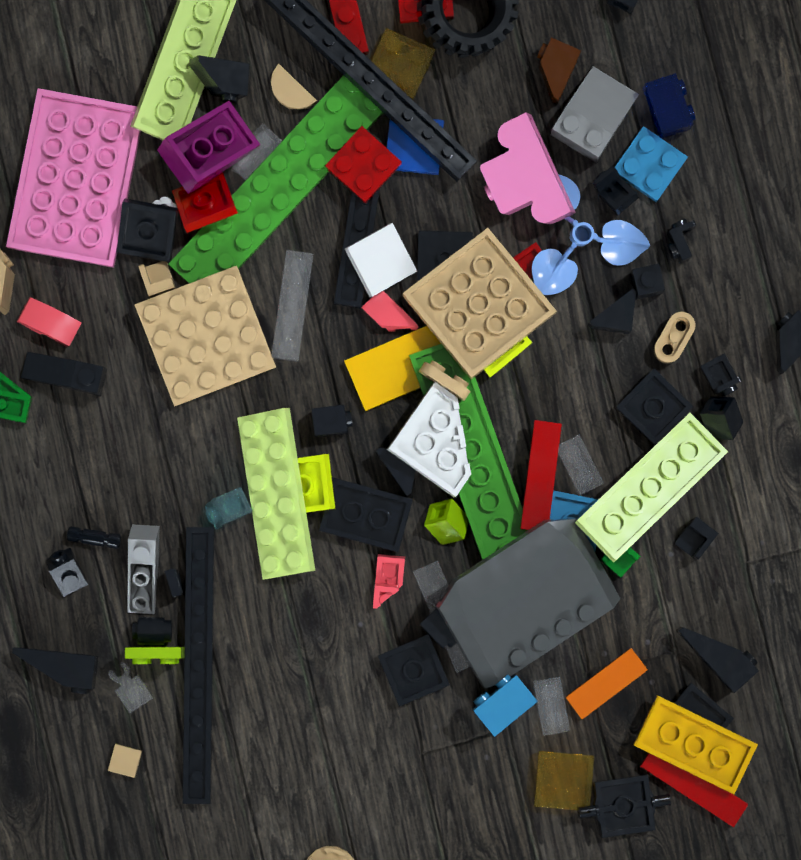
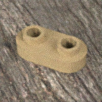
(675, 339)
(455, 385)

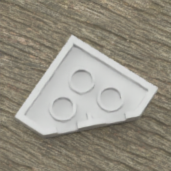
(435, 441)

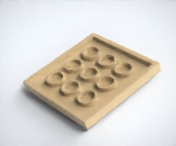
(479, 303)
(205, 335)

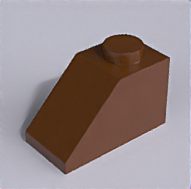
(557, 66)

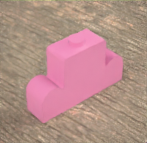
(526, 174)

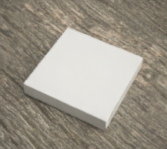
(380, 260)

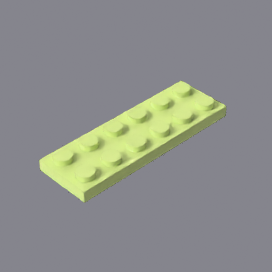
(172, 85)
(651, 487)
(276, 493)

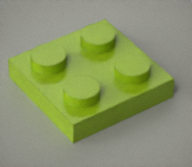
(144, 655)

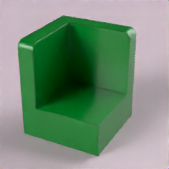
(623, 563)

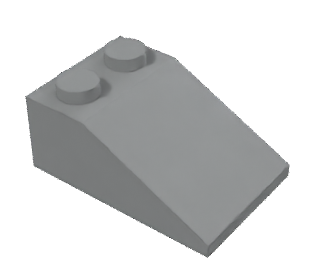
(594, 114)

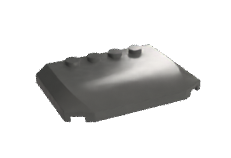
(526, 599)

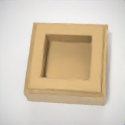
(125, 760)

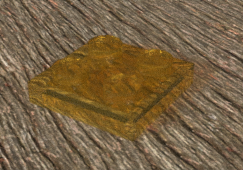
(403, 60)
(563, 780)

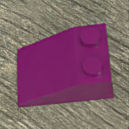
(207, 146)

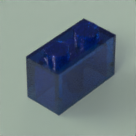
(668, 105)

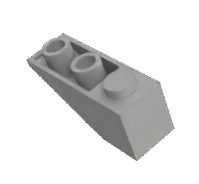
(142, 568)

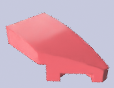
(388, 313)
(388, 577)

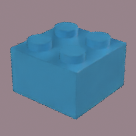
(503, 704)

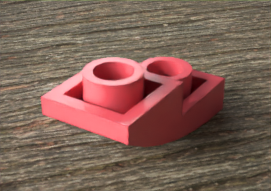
(49, 321)

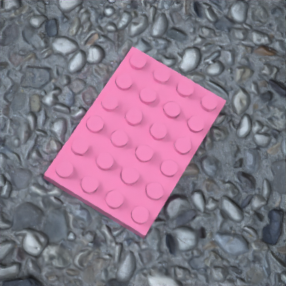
(74, 178)

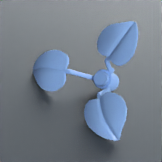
(619, 246)

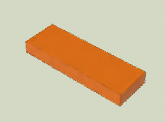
(606, 683)

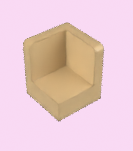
(157, 278)

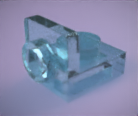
(227, 508)

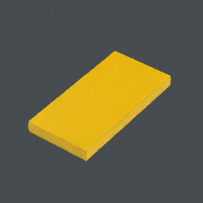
(387, 369)
(695, 744)

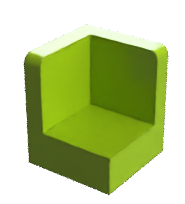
(446, 521)

